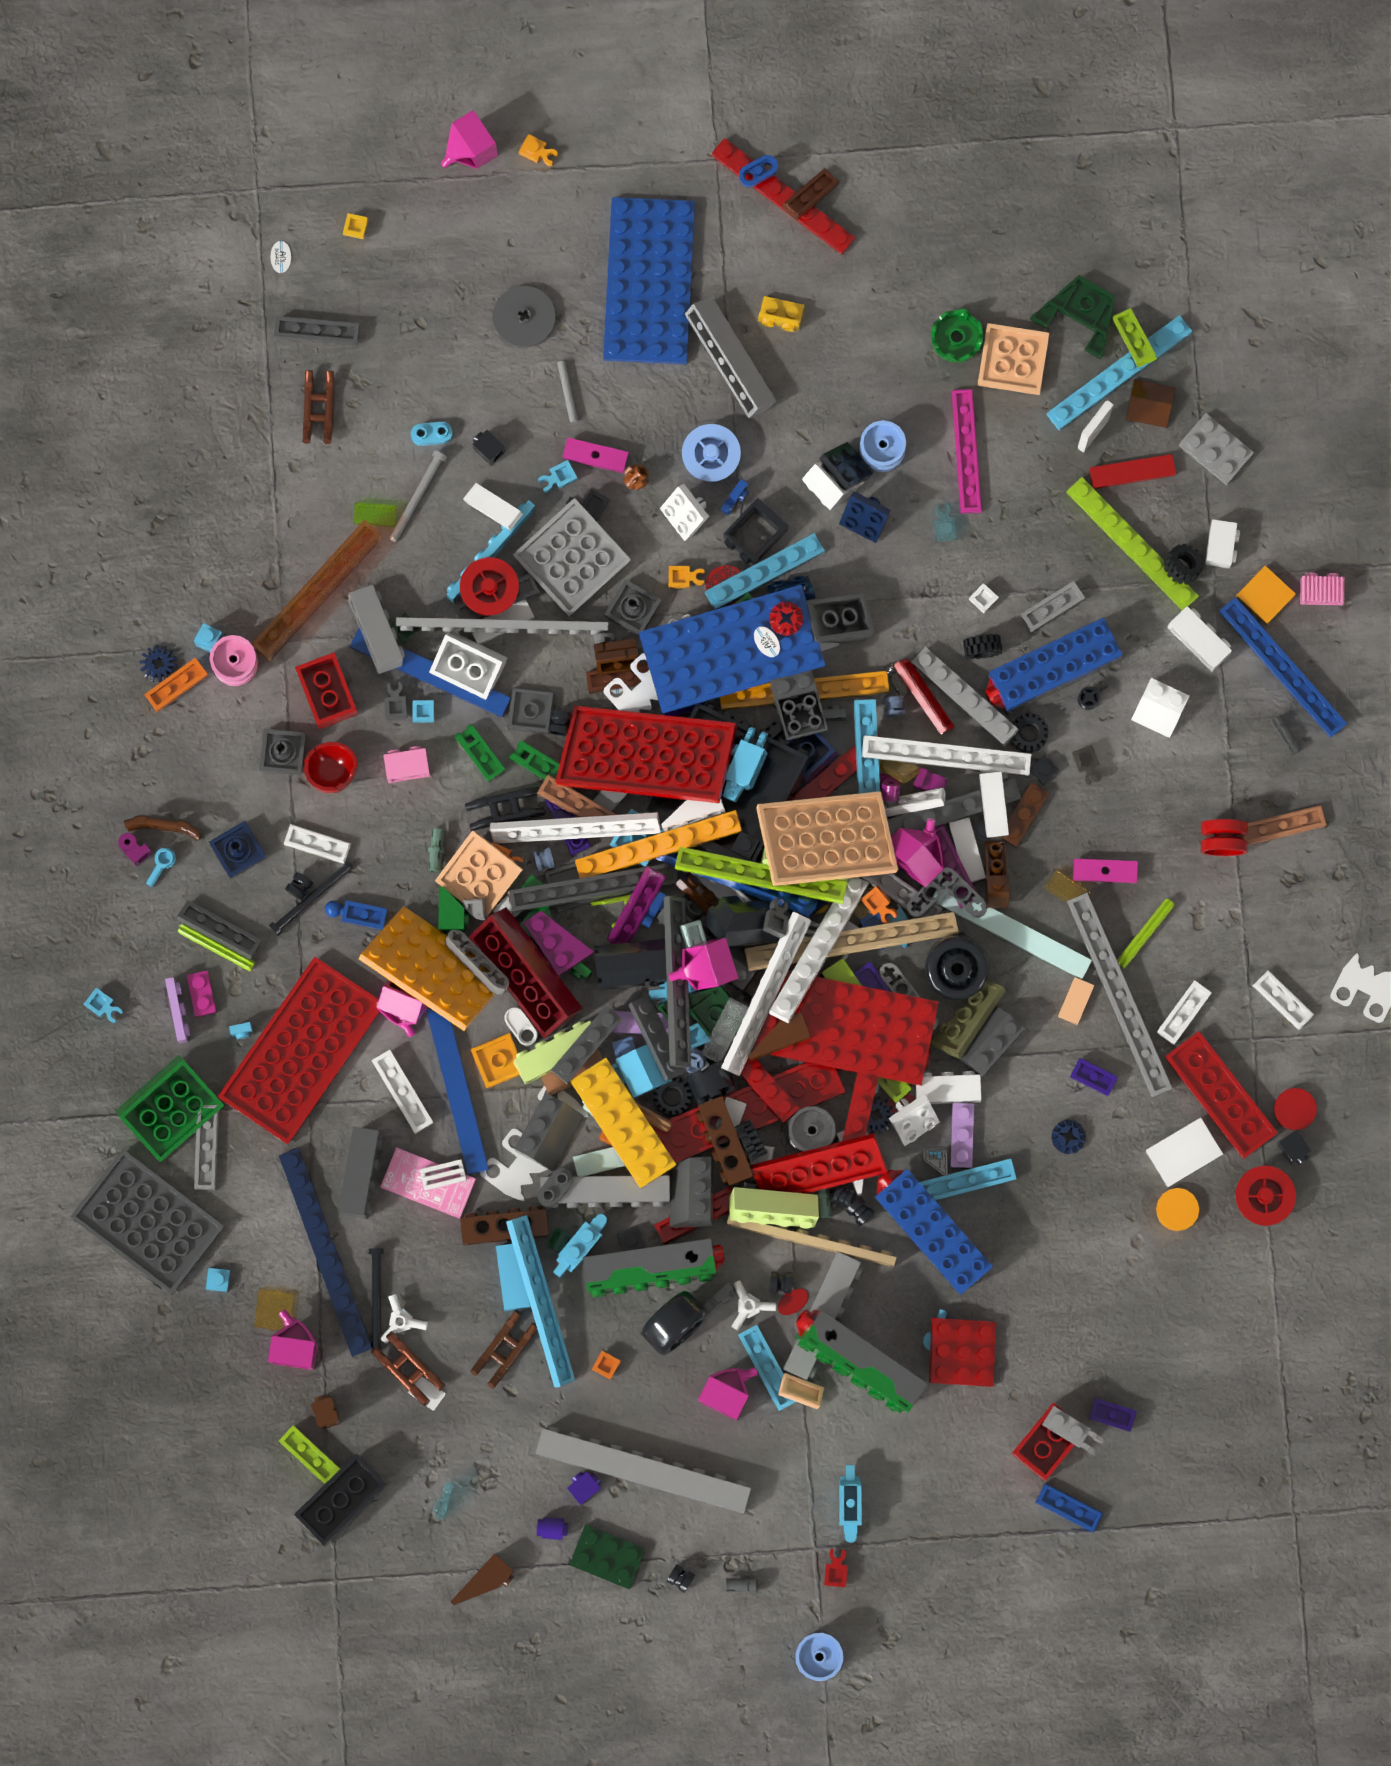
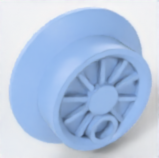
(711, 452)

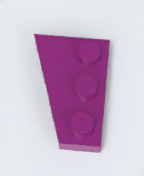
(556, 943)

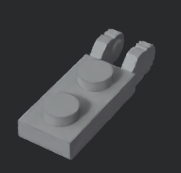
(1071, 1429)

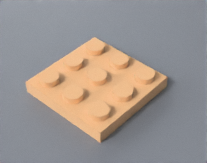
(1013, 359)
(479, 872)

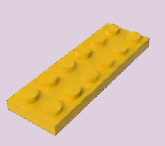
(623, 1123)

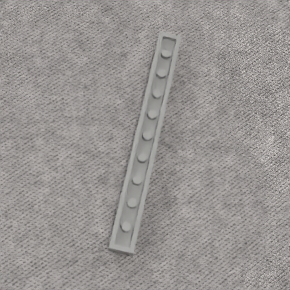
(492, 626)
(1119, 995)

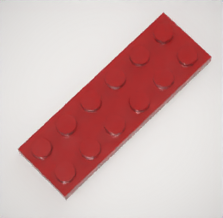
(1221, 1095)
(822, 1166)

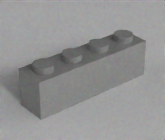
(376, 629)

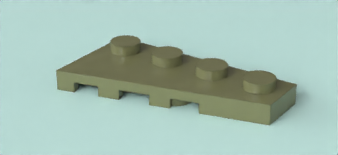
(967, 1021)

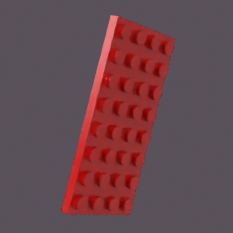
(646, 754)
(862, 1030)
(301, 1050)

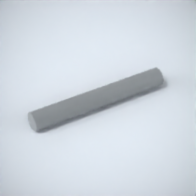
(567, 391)

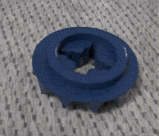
(1059, 1141)

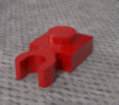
(836, 1573)

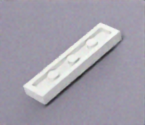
(402, 1091)

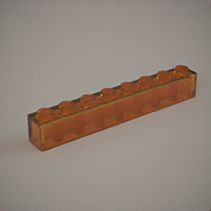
(316, 590)

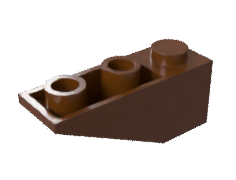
(996, 874)

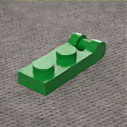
(480, 753)
(536, 762)

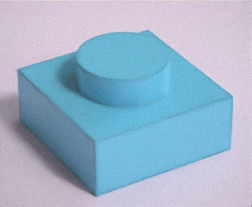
(423, 711)
(241, 1031)
(218, 1280)

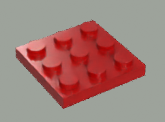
(962, 1352)

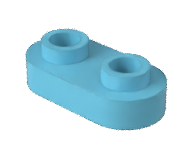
(431, 435)

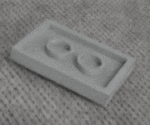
(1216, 449)

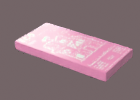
(405, 1180)

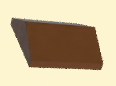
(1150, 403)

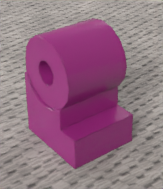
(928, 781)
(889, 788)
(130, 846)

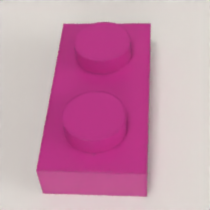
(201, 994)

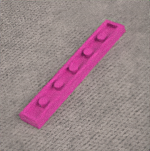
(966, 451)

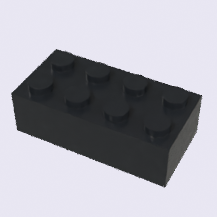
(340, 1500)

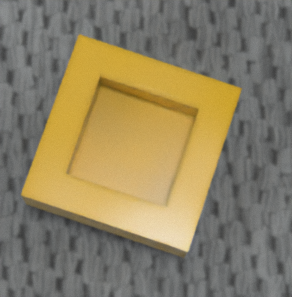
(355, 226)

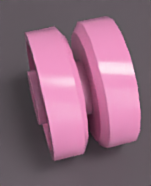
(221, 660)

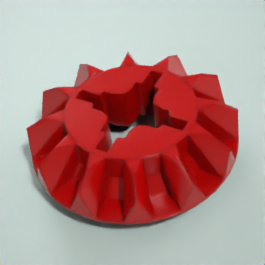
(786, 628)

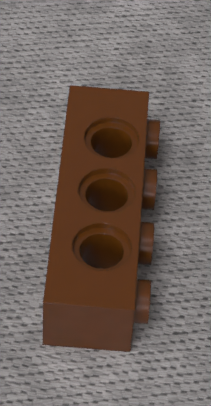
(717, 1108)
(471, 1235)

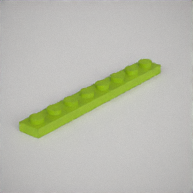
(1130, 542)
(754, 874)

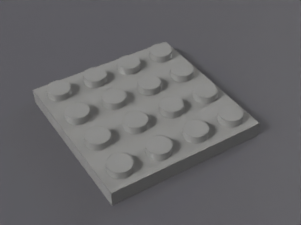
(572, 557)

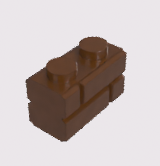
(615, 656)
(325, 1411)

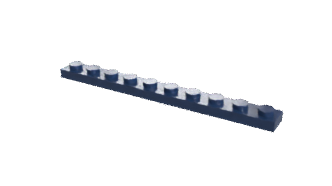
(325, 1252)

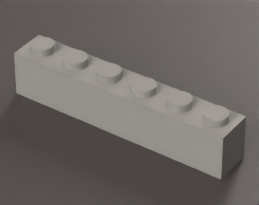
(730, 357)
(612, 1191)
(829, 1299)

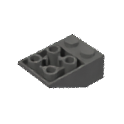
(798, 705)

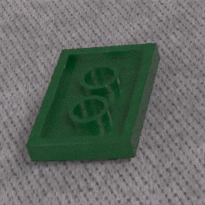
(607, 1557)

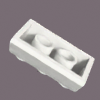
(468, 664)

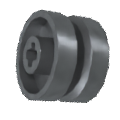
(817, 1119)

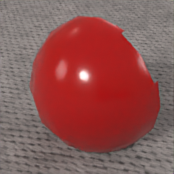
(330, 767)

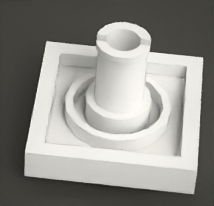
(685, 512)
(913, 1119)

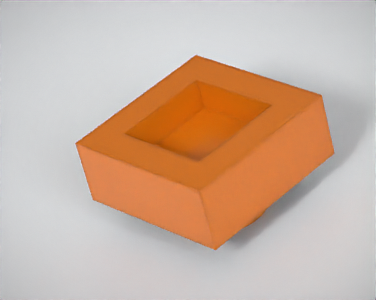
(606, 1365)

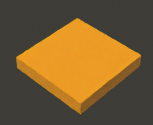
(1265, 595)
(496, 1060)

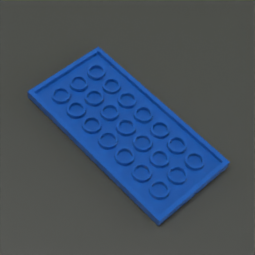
(649, 280)
(718, 652)

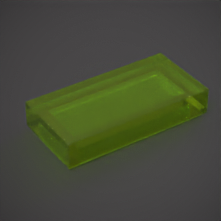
(375, 514)

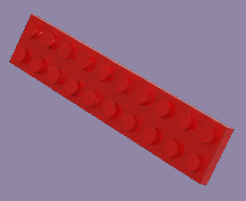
(804, 1084)

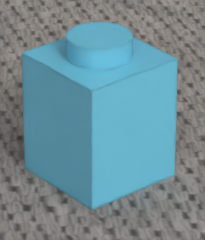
(207, 637)

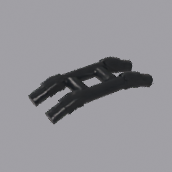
(516, 813)

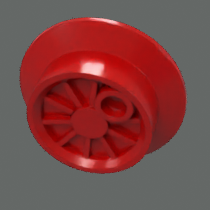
(489, 586)
(1265, 1195)

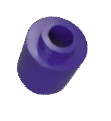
(552, 1528)

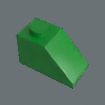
(451, 913)

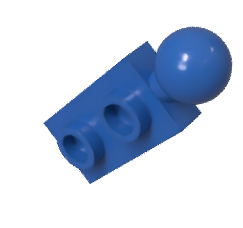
(358, 914)

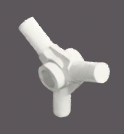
(749, 1305)
(401, 1319)

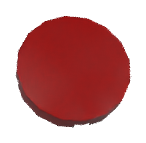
(1295, 1109)

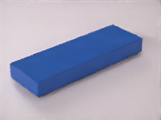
(1069, 1508)

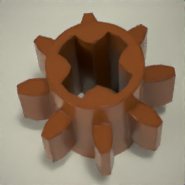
(636, 477)

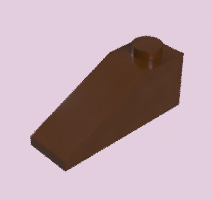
(782, 1036)
(488, 1578)

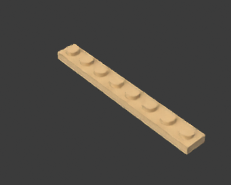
(821, 1242)

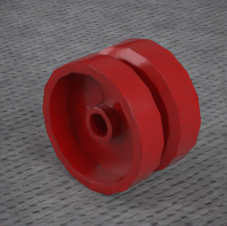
(1224, 837)

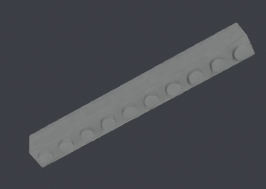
(642, 1470)

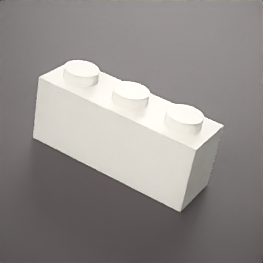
(1200, 638)
(950, 1088)

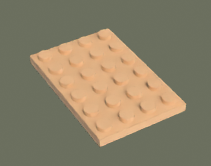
(827, 838)

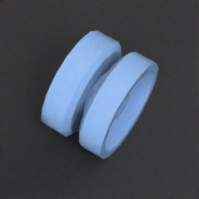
(891, 437)
(816, 1644)

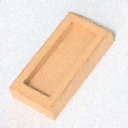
(1076, 1001)
(801, 1391)

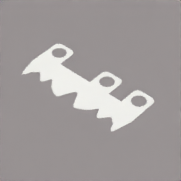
(640, 696)
(1364, 980)
(511, 1178)

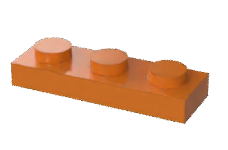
(176, 685)

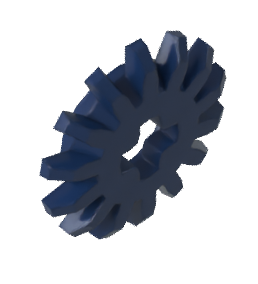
(161, 671)
(884, 1112)

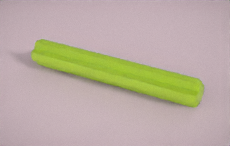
(1145, 933)
(216, 947)

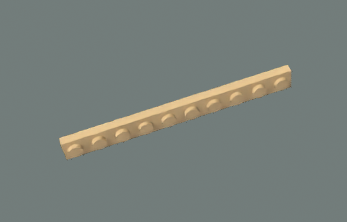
(867, 938)

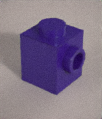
(584, 1486)

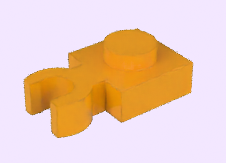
(535, 149)
(682, 577)

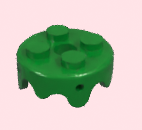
(963, 323)

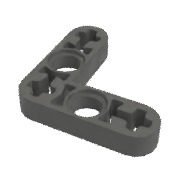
(951, 888)

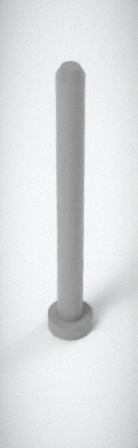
(438, 457)

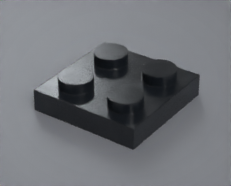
(846, 466)

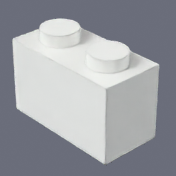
(1220, 544)

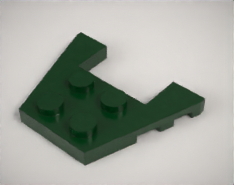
(1084, 304)
(704, 1007)

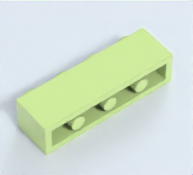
(541, 1060)
(773, 1207)

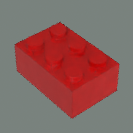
(326, 691)
(1042, 1448)

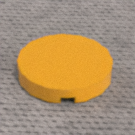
(1177, 1209)

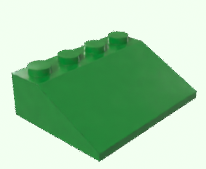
(167, 1108)

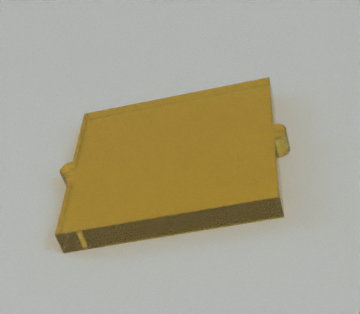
(268, 1309)

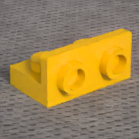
(780, 313)

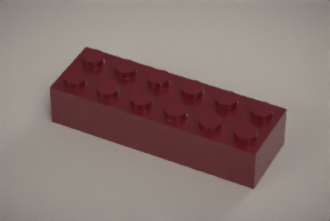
(529, 974)

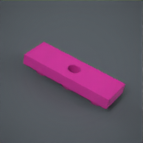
(582, 453)
(1118, 870)

